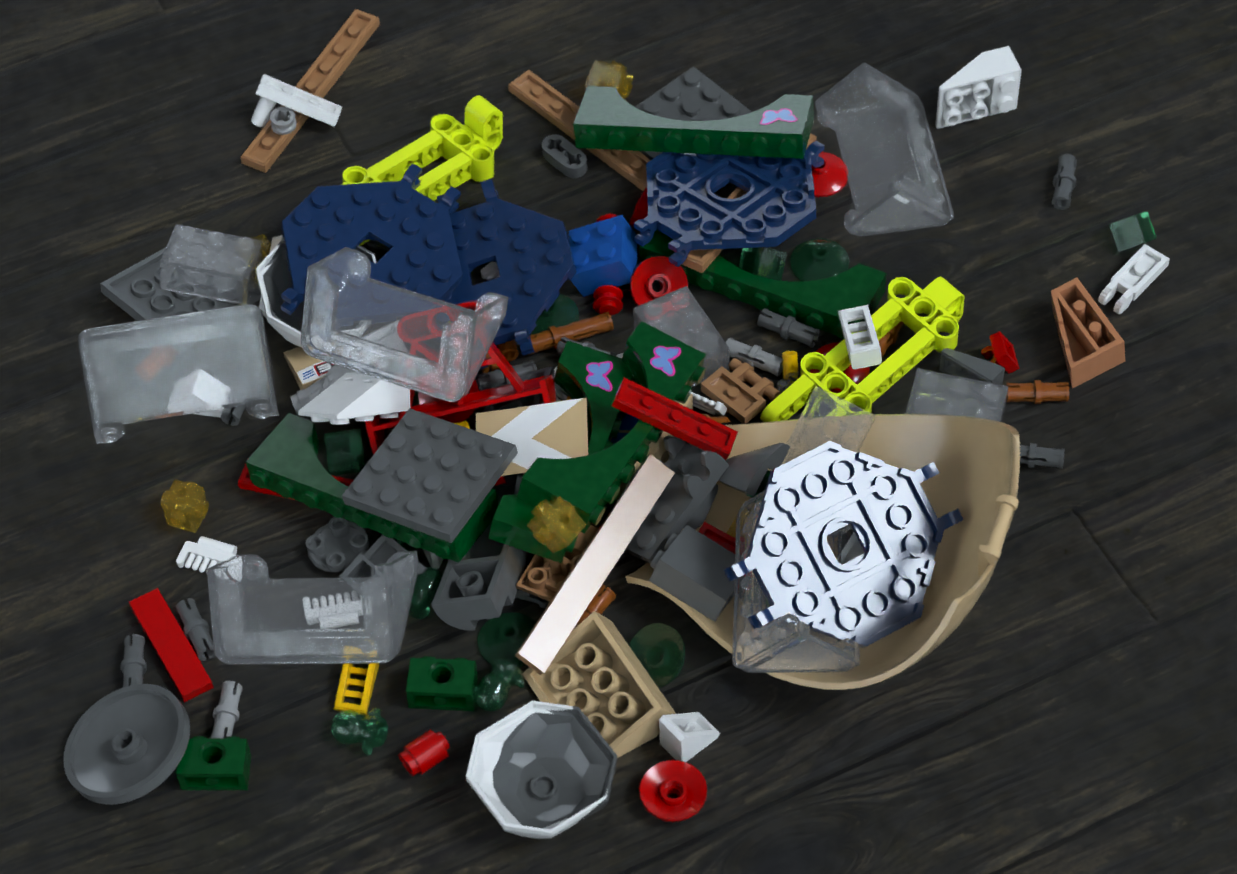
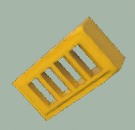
(368, 684)

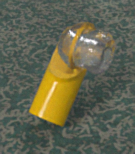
(790, 370)

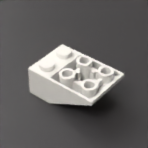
(980, 88)
(358, 398)

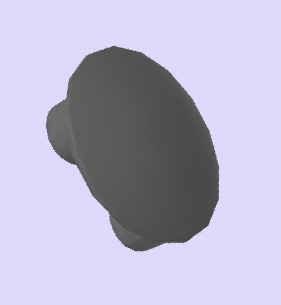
(337, 545)

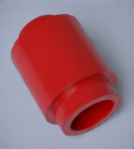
(424, 752)

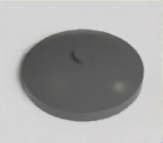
(126, 744)

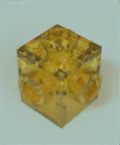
(610, 75)
(184, 505)
(555, 523)

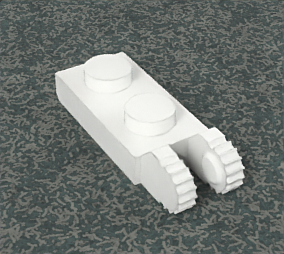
(1134, 277)

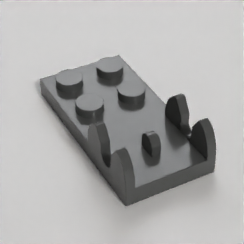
(693, 480)

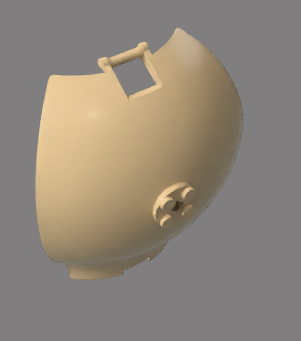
(976, 474)

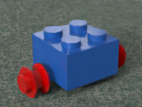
(604, 260)

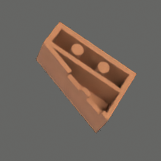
(1085, 333)

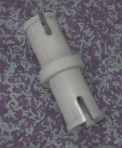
(755, 356)
(226, 711)

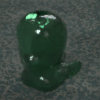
(424, 592)
(495, 686)
(354, 727)

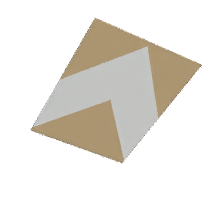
(539, 430)

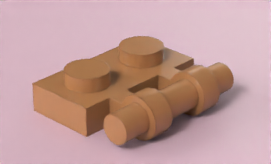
(739, 398)

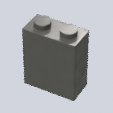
(695, 572)

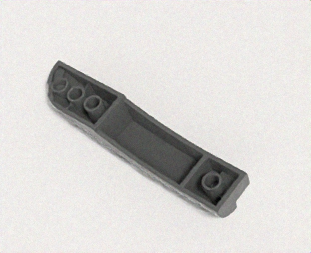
(489, 570)

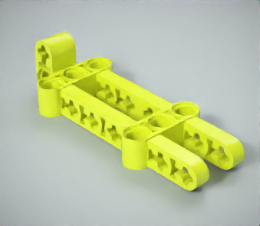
(466, 147)
(943, 309)

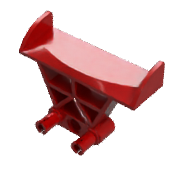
(472, 400)

